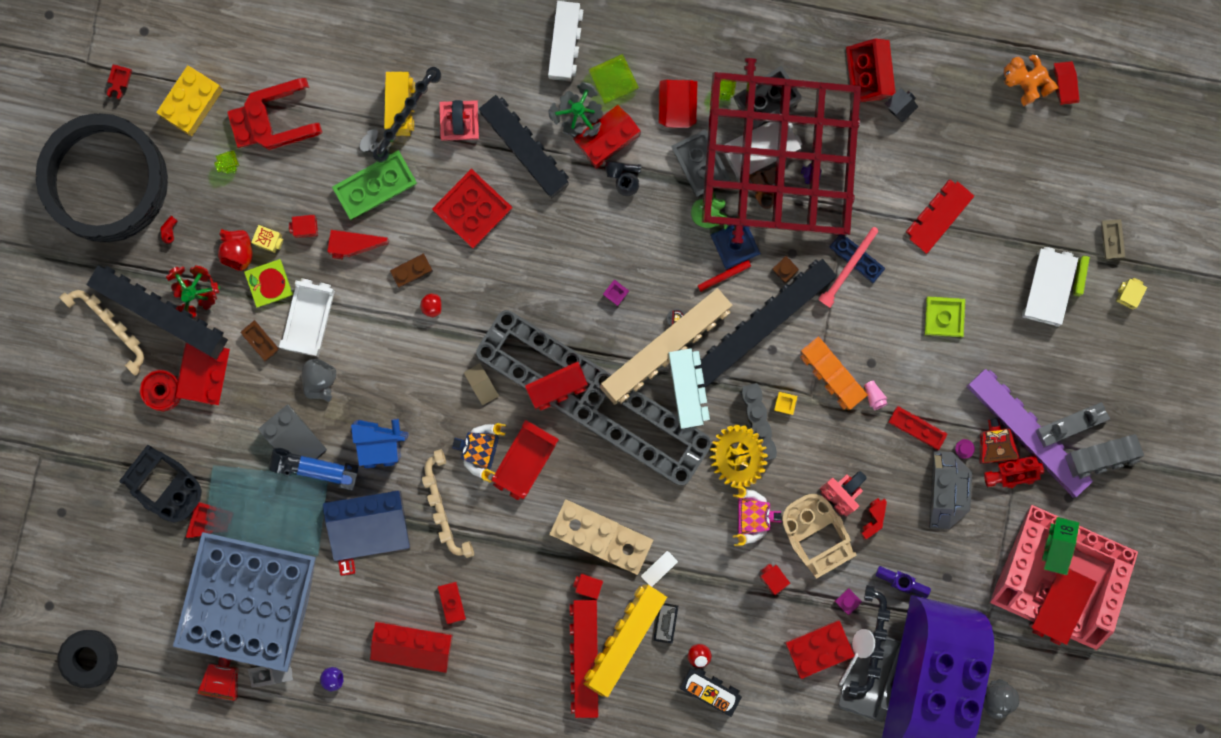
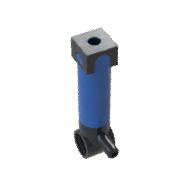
(285, 463)

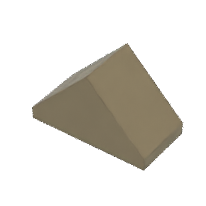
(481, 384)

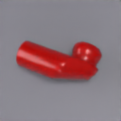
(167, 231)

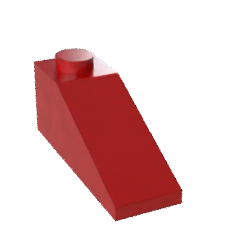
(349, 244)

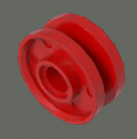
(149, 389)

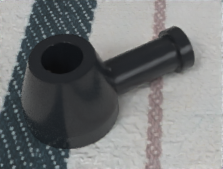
(615, 169)

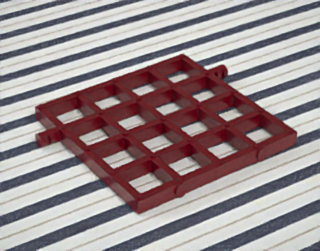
(781, 153)

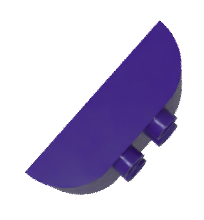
(940, 672)

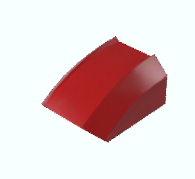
(678, 103)

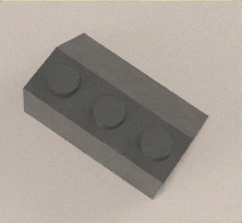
(768, 97)

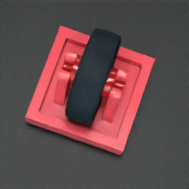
(459, 120)
(840, 495)

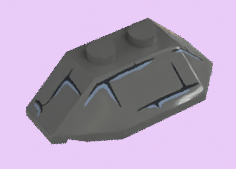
(949, 490)

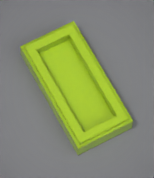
(1080, 277)

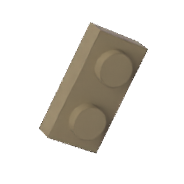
(1113, 239)

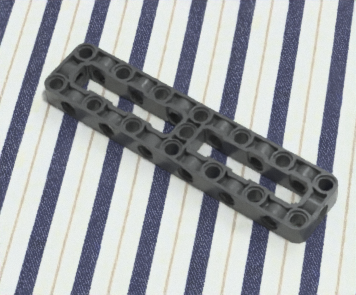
(596, 421)

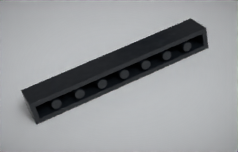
(157, 312)

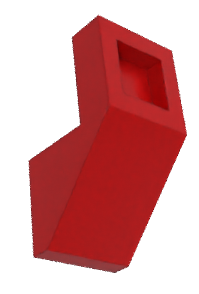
(877, 512)

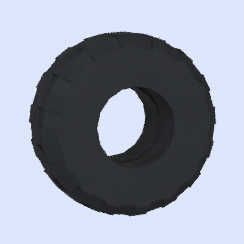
(69, 655)

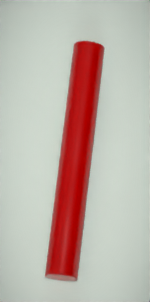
(723, 276)

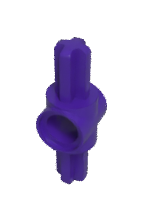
(912, 586)

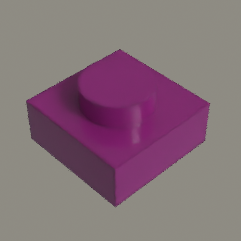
(615, 292)
(848, 601)

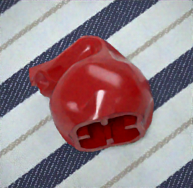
(235, 249)

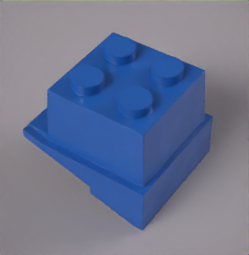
(377, 443)

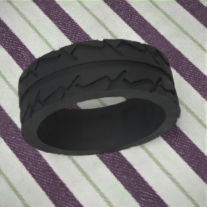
(59, 145)

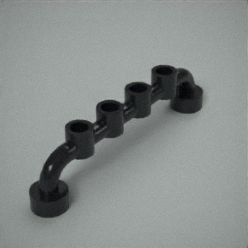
(381, 153)
(879, 635)

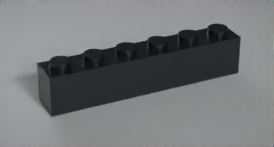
(523, 146)

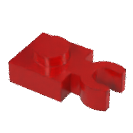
(119, 78)

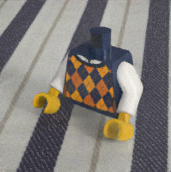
(480, 449)

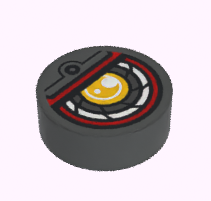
(674, 315)

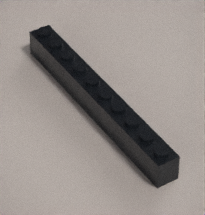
(765, 321)

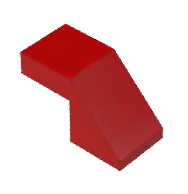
(1067, 82)

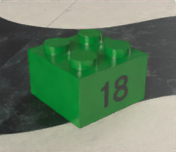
(1060, 545)

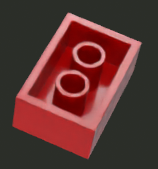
(819, 649)

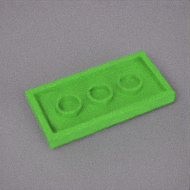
(374, 185)

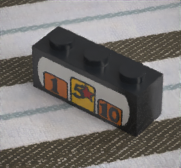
(711, 691)

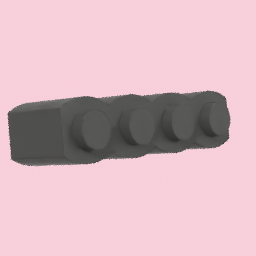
(757, 415)
(1104, 456)

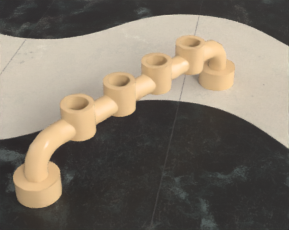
(119, 329)
(436, 500)

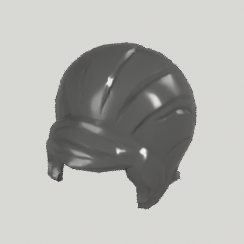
(1000, 699)

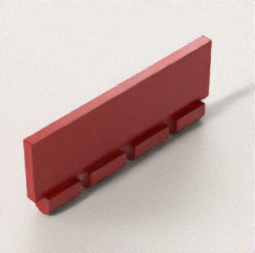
(945, 212)

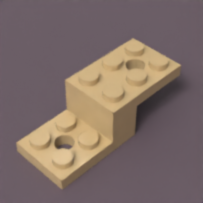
(601, 537)

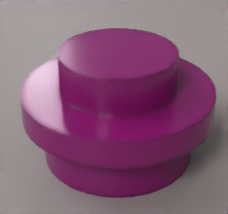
(964, 448)

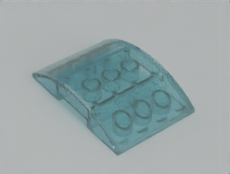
(267, 508)

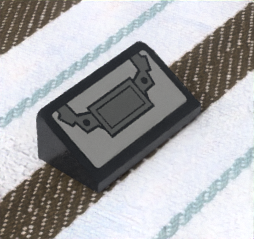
(666, 623)

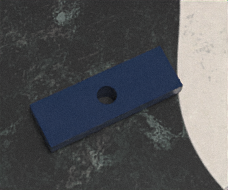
(866, 265)

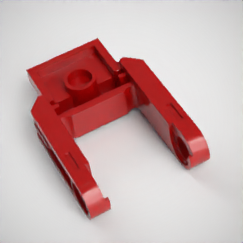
(252, 121)

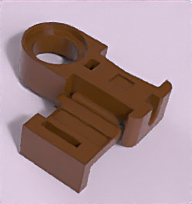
(767, 178)

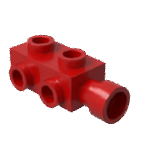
(1015, 471)

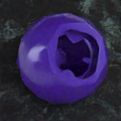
(331, 679)

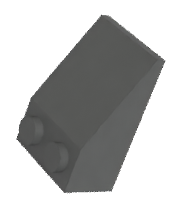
(291, 433)

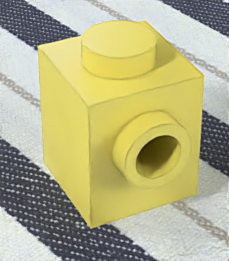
(1131, 293)

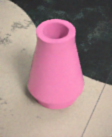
(875, 396)

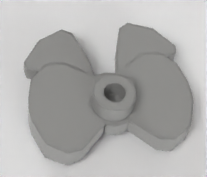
(369, 142)

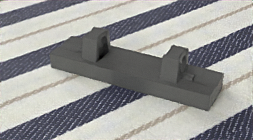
(1072, 424)

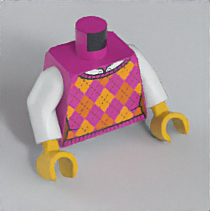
(753, 516)

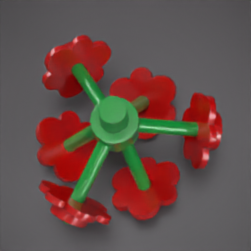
(186, 289)

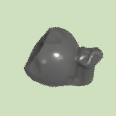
(317, 379)

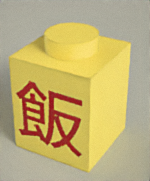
(267, 239)

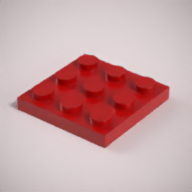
(472, 208)

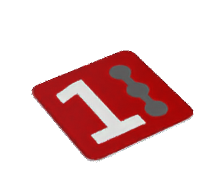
(346, 566)

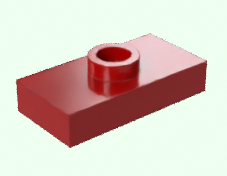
(451, 602)

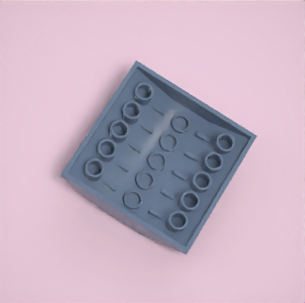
(245, 602)

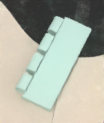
(685, 384)

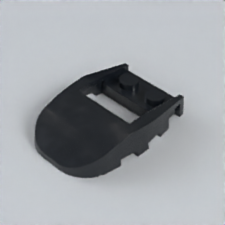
(178, 498)

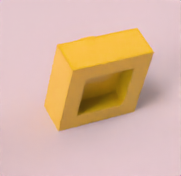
(785, 403)

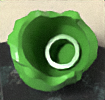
(697, 207)

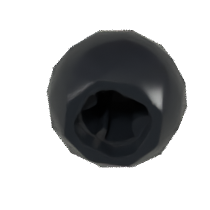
(627, 184)

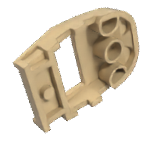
(807, 517)

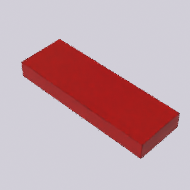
(917, 428)

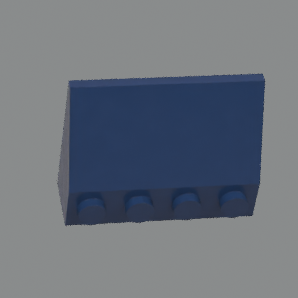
(366, 525)

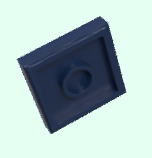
(734, 253)

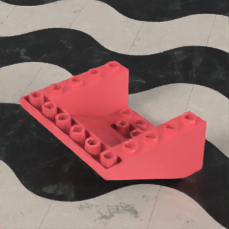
(1026, 583)

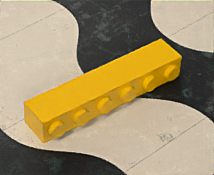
(625, 640)

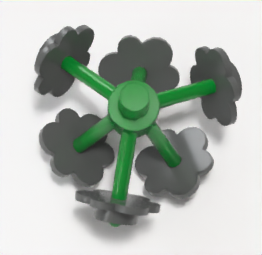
(570, 105)

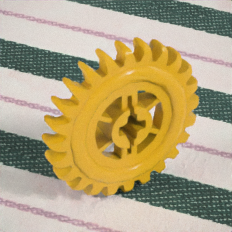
(725, 451)

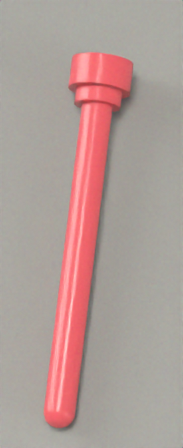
(828, 297)

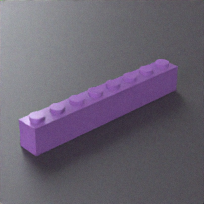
(1023, 427)

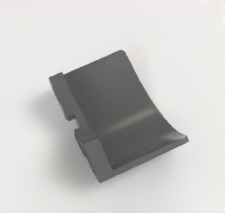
(876, 701)

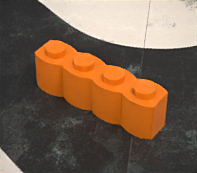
(833, 373)

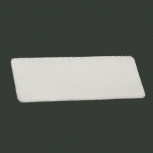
(659, 568)

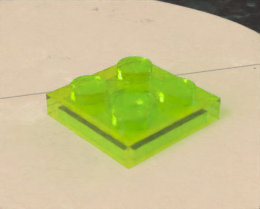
(613, 79)

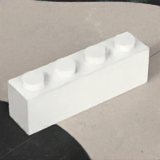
(564, 41)

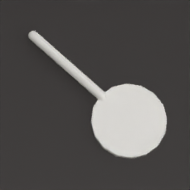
(863, 647)

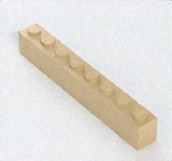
(675, 338)

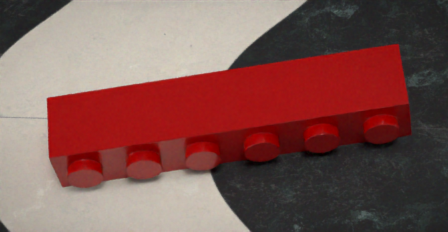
(584, 651)

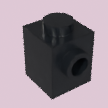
(902, 104)

